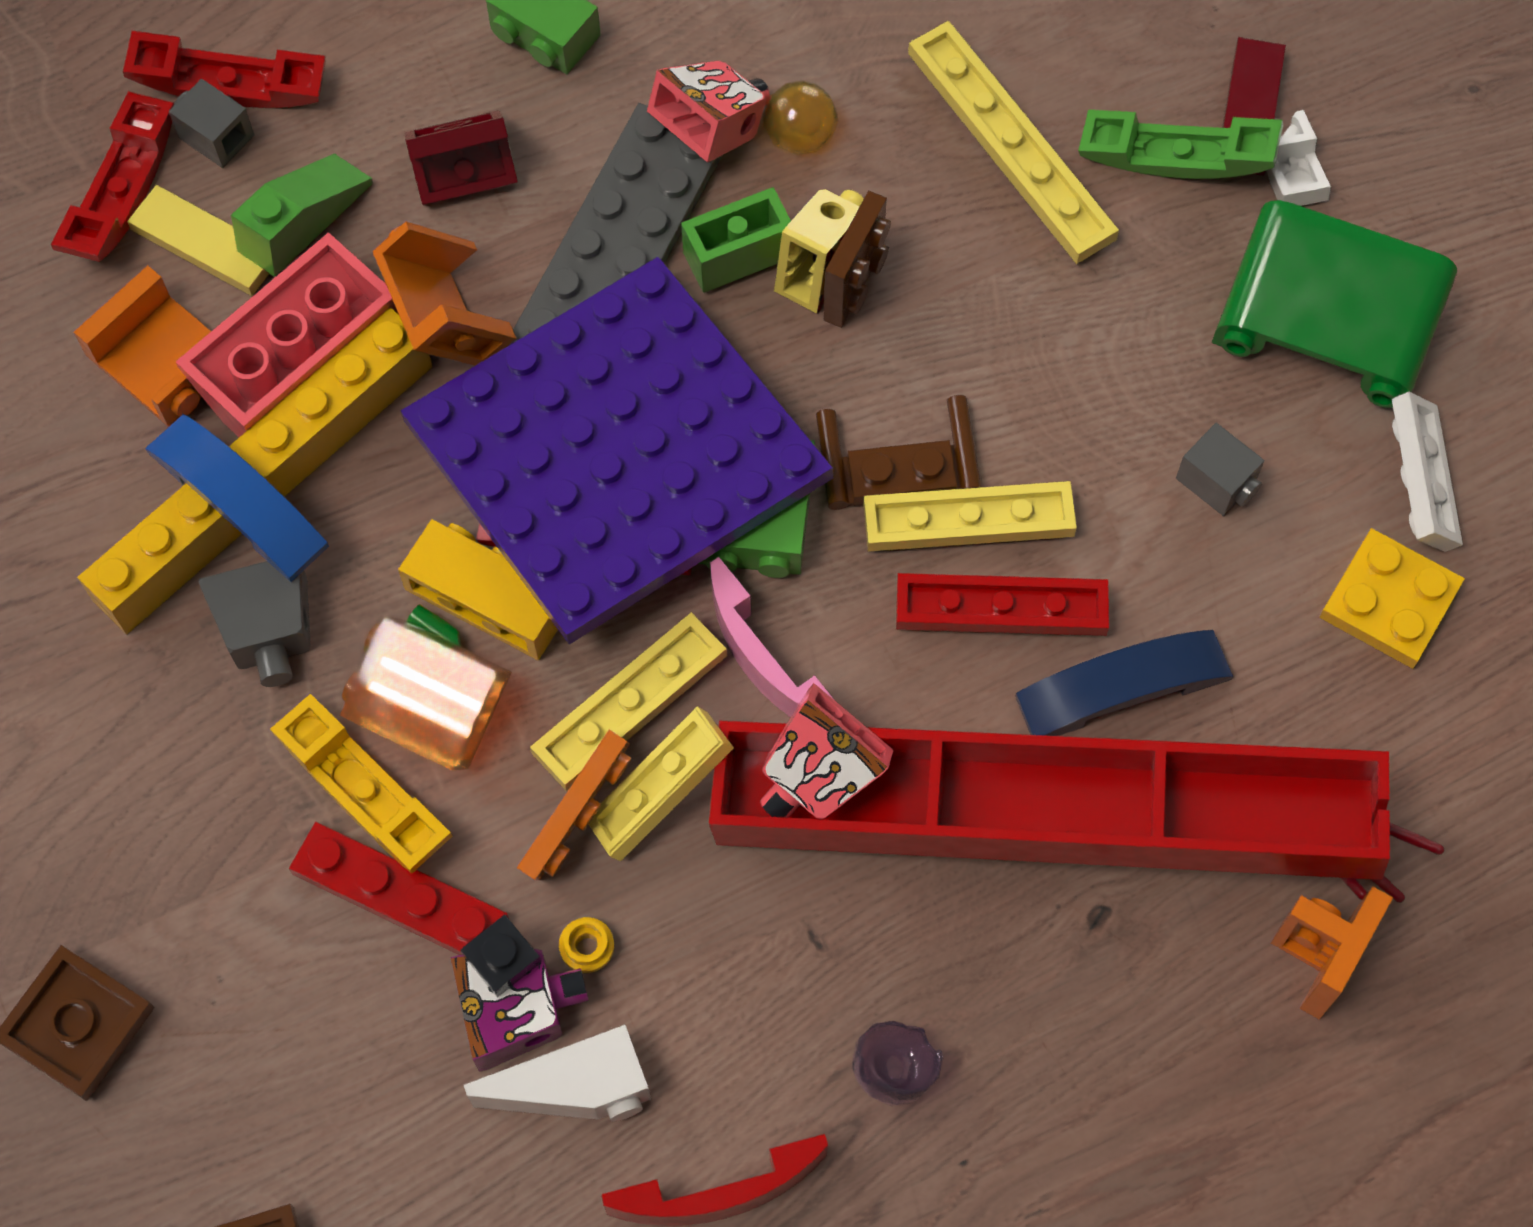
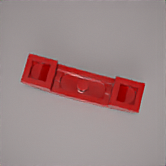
(250, 81)
(122, 180)
(645, 1204)

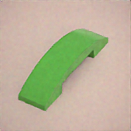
(1179, 150)

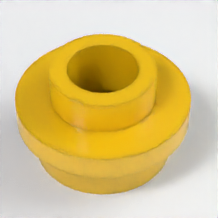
(582, 929)

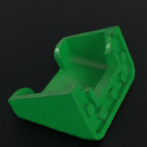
(1337, 297)

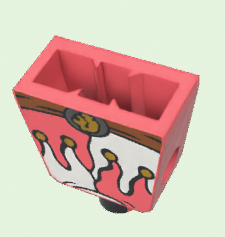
(708, 106)
(821, 758)

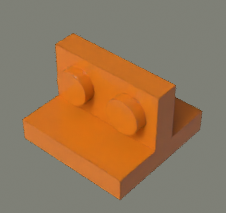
(1329, 943)

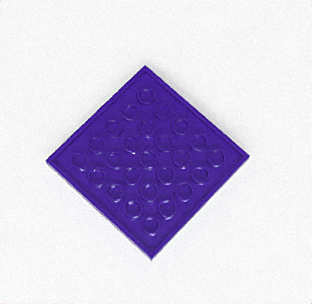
(615, 448)

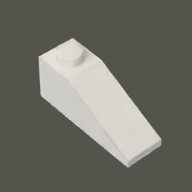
(579, 1081)

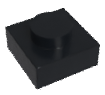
(500, 955)

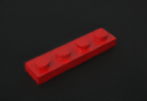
(1002, 604)
(390, 890)

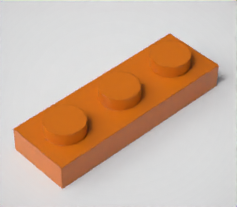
(576, 807)

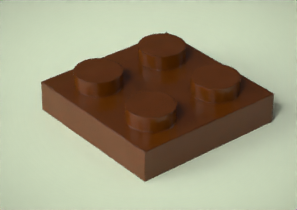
(856, 257)
(74, 1022)

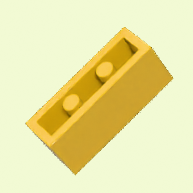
(476, 587)

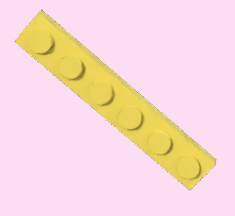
(1013, 142)

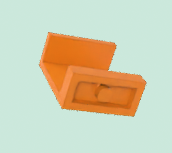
(419, 279)
(138, 342)

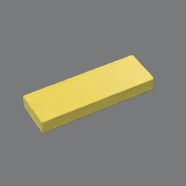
(196, 238)
(659, 783)

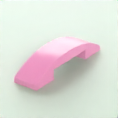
(734, 606)

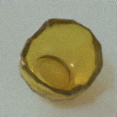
(800, 117)

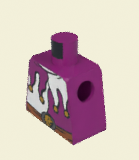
(519, 1017)

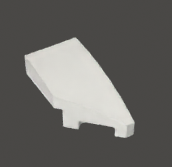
(1297, 170)

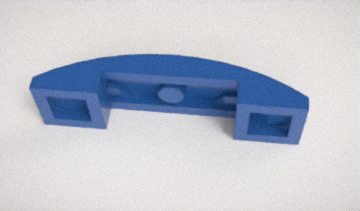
(239, 495)

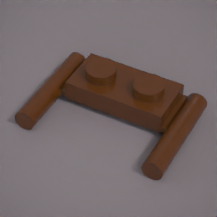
(900, 467)

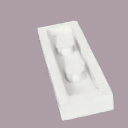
(1426, 472)

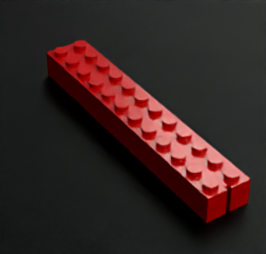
(1082, 803)

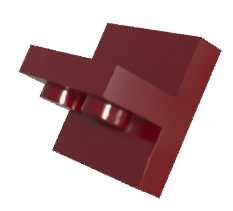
(461, 157)

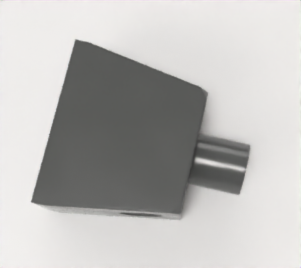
(261, 618)

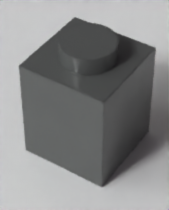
(211, 122)
(1221, 470)

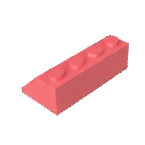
(285, 333)

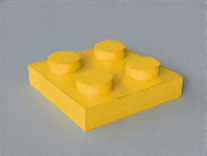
(1392, 598)

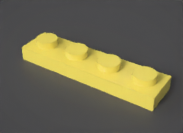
(969, 516)
(630, 698)

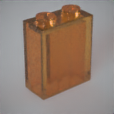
(424, 693)

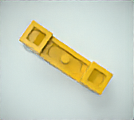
(360, 784)

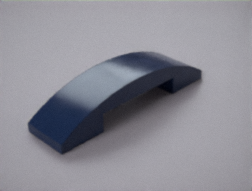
(1123, 680)

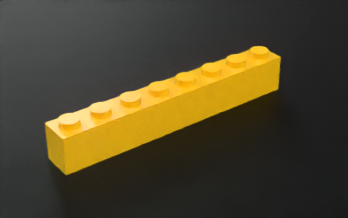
(281, 447)

